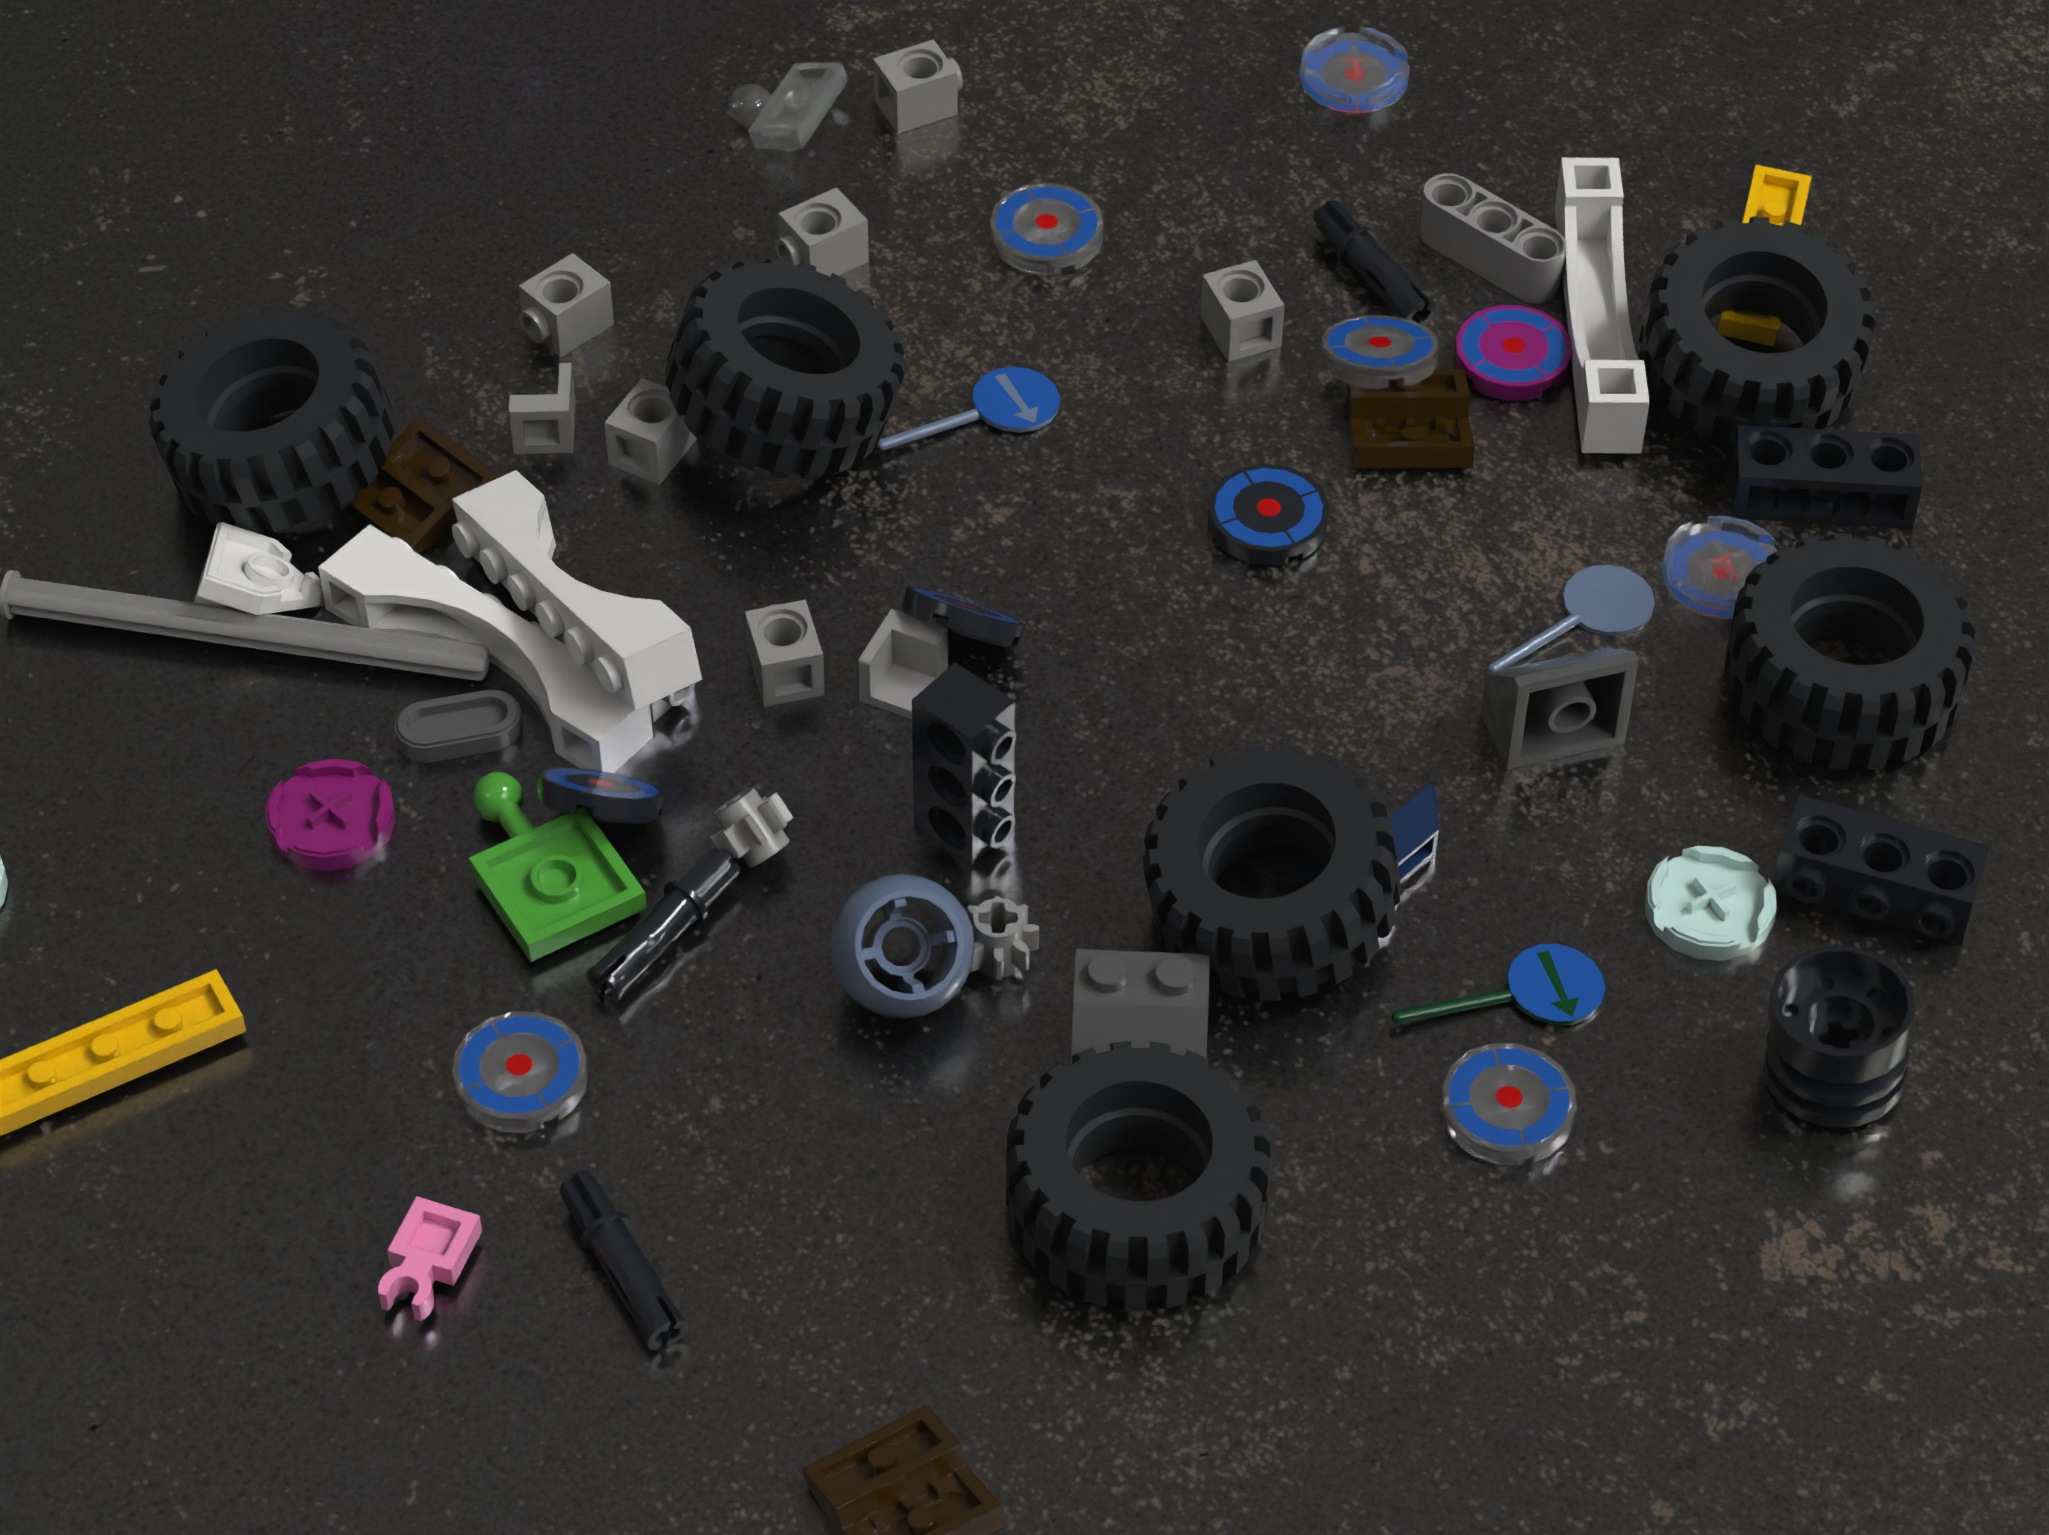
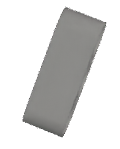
(1492, 238)

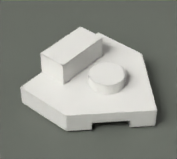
(254, 575)

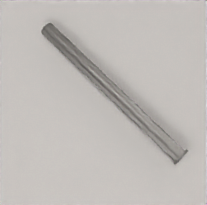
(242, 628)

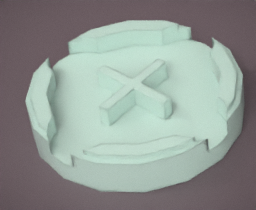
(1710, 903)

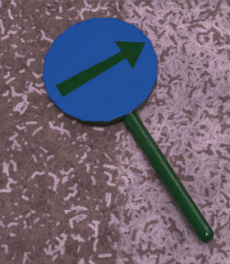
(1544, 982)

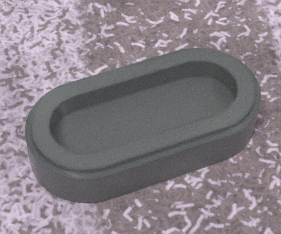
(458, 726)

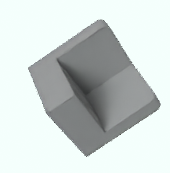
(545, 420)
(901, 662)

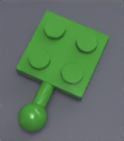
(552, 878)

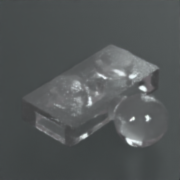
(794, 109)

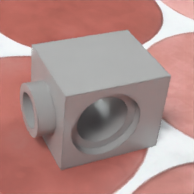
(916, 86)
(824, 234)
(565, 305)
(1242, 310)
(647, 433)
(784, 653)

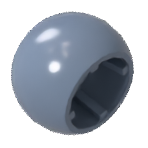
(891, 895)

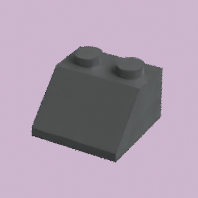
(1560, 705)
(1140, 1000)

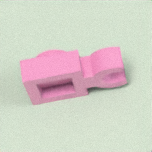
(427, 1248)

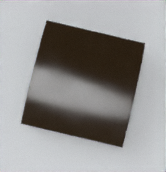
(1412, 423)
(418, 484)
(904, 1483)

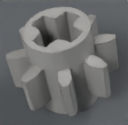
(752, 826)
(1001, 937)

